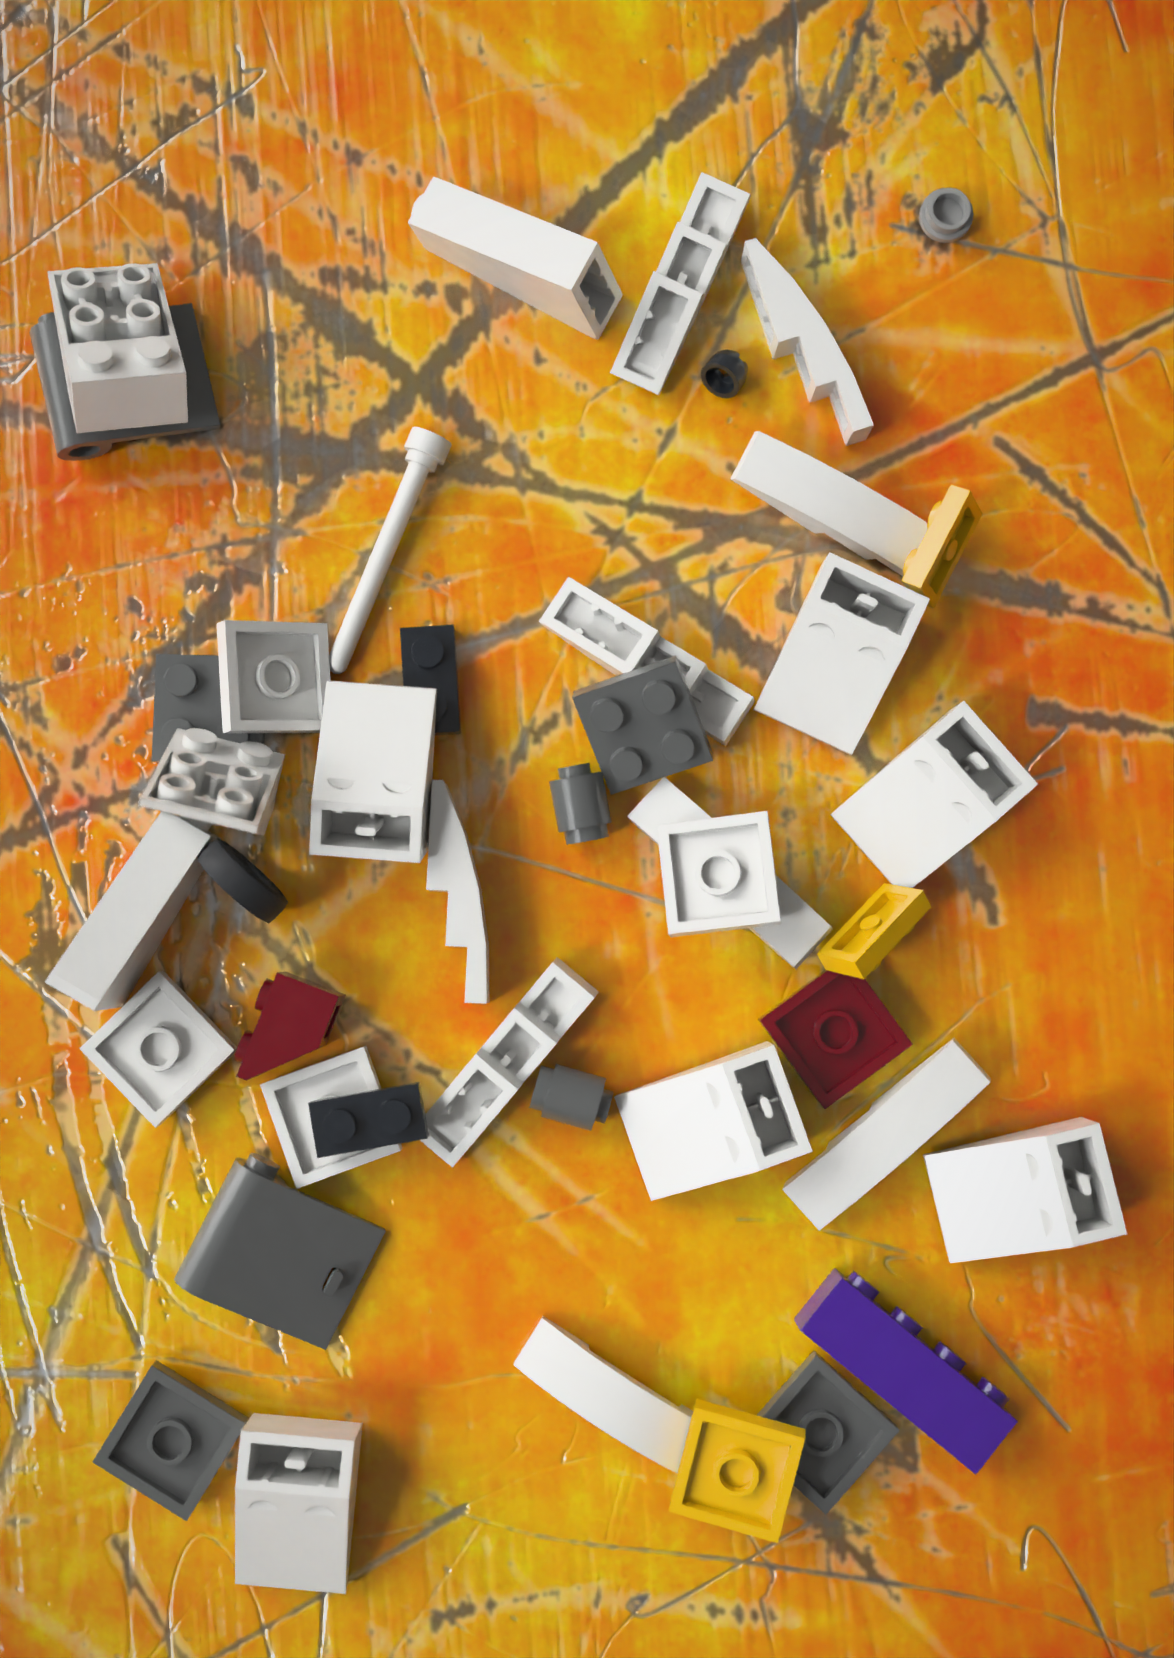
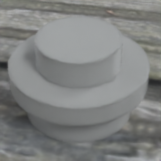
(946, 215)

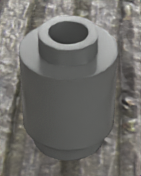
(580, 804)
(571, 1096)

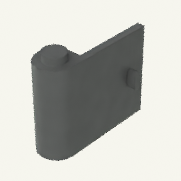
(88, 445)
(271, 1251)

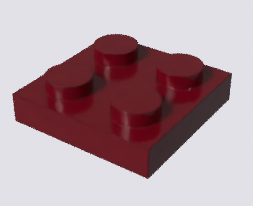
(834, 1034)

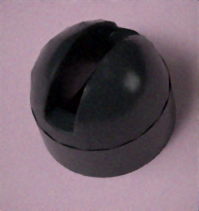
(731, 382)

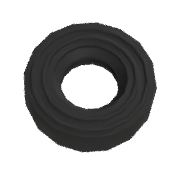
(242, 880)

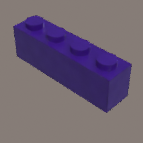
(906, 1370)

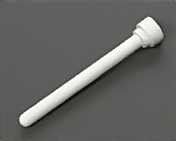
(424, 454)

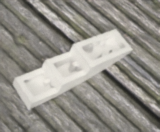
(680, 283)
(797, 328)
(829, 501)
(627, 643)
(454, 871)
(800, 925)
(506, 1060)
(887, 1133)

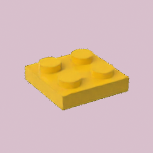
(737, 1470)

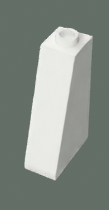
(519, 255)
(133, 914)

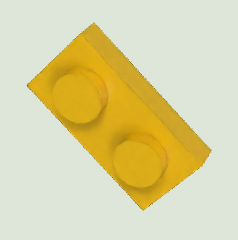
(947, 536)
(874, 930)

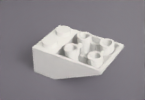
(118, 347)
(841, 653)
(374, 772)
(216, 780)
(934, 797)
(713, 1122)
(1025, 1192)
(295, 1502)

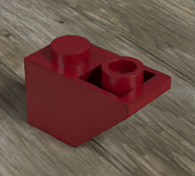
(292, 1023)

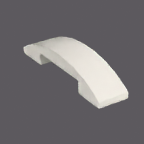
(605, 1394)

